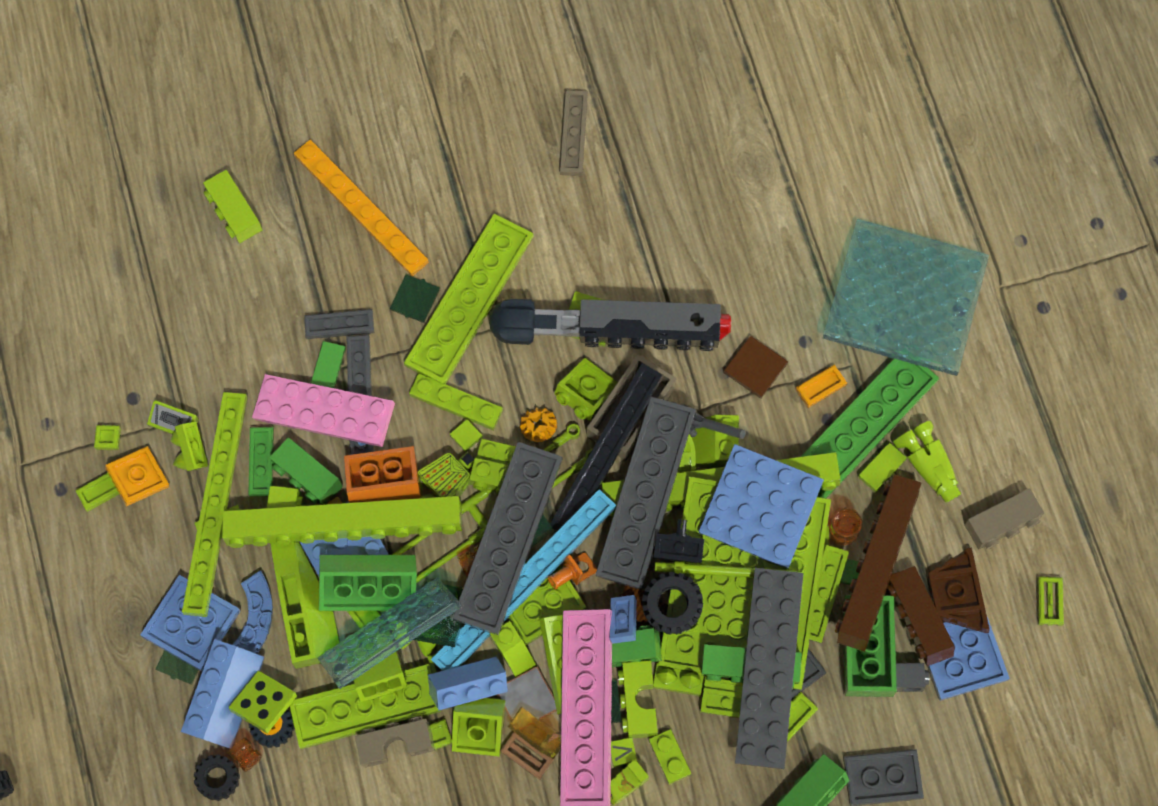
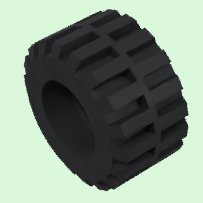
(667, 582)

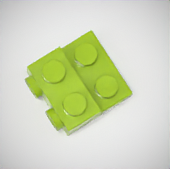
(585, 389)
(491, 465)

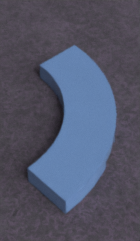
(259, 616)

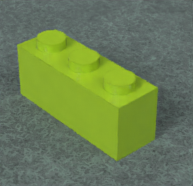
(231, 207)

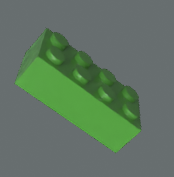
(873, 671)

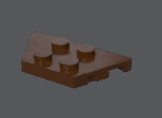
(958, 593)

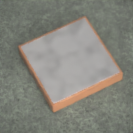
(530, 693)

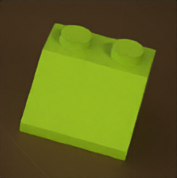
(715, 447)
(478, 727)

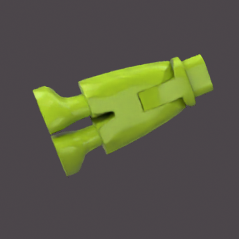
(930, 461)

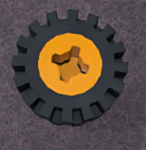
(278, 734)

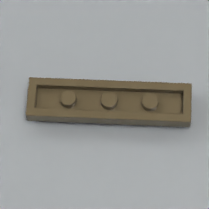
(574, 133)

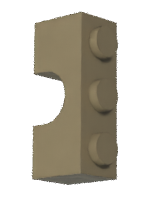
(373, 744)

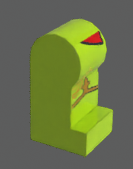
(627, 782)

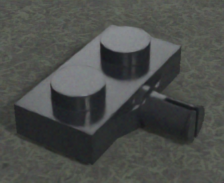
(679, 545)

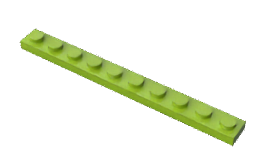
(214, 503)

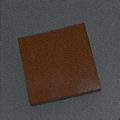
(755, 367)

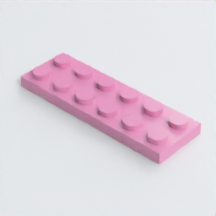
(323, 410)

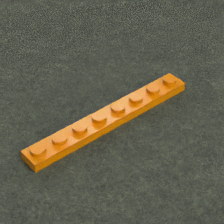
(361, 208)

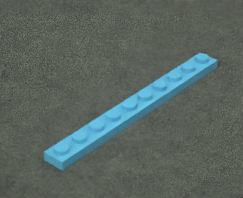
(534, 574)

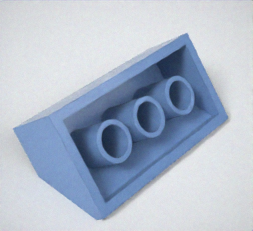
(221, 681)

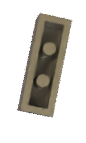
(1004, 519)

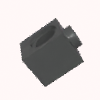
(911, 677)

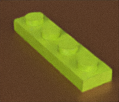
(456, 402)
(829, 580)
(553, 641)

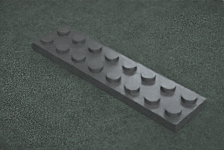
(645, 493)
(507, 538)
(769, 668)

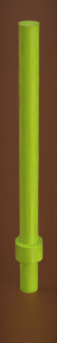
(680, 567)

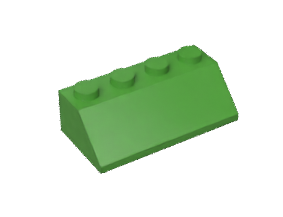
(365, 581)

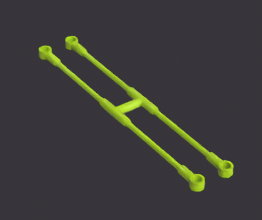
(470, 505)

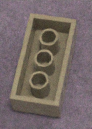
(604, 414)

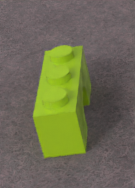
(639, 721)

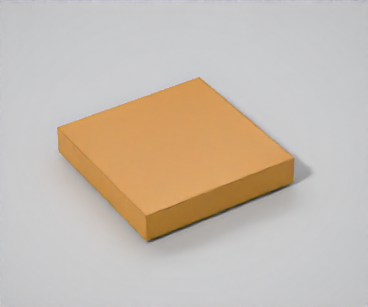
(137, 476)

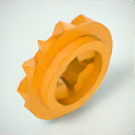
(543, 432)

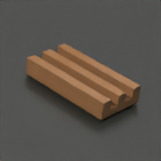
(543, 767)

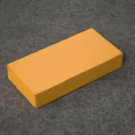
(821, 386)

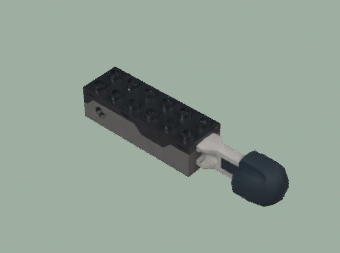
(614, 323)

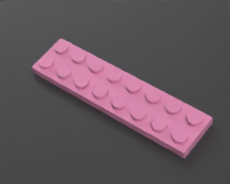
(586, 708)

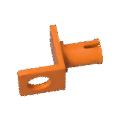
(572, 571)

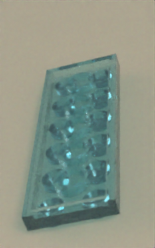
(389, 632)

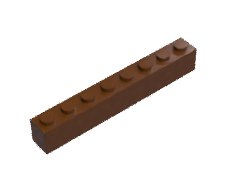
(878, 564)

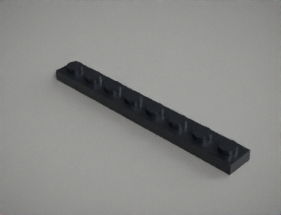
(609, 443)

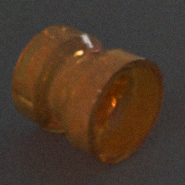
(245, 754)

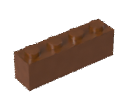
(920, 616)

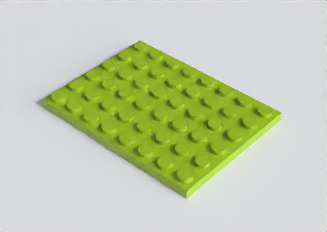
(728, 598)

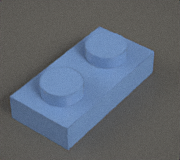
(623, 619)

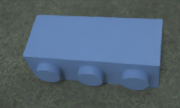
(467, 683)

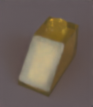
(536, 732)

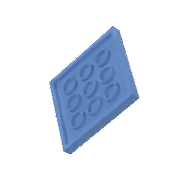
(761, 506)

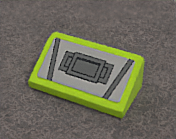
(167, 417)

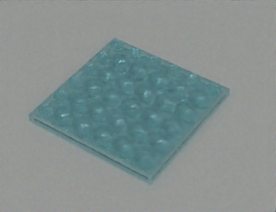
(906, 297)

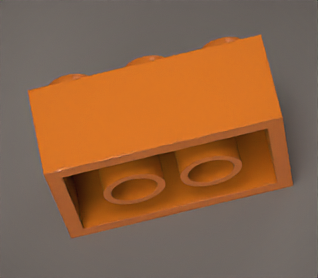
(382, 475)

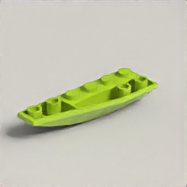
(307, 628)

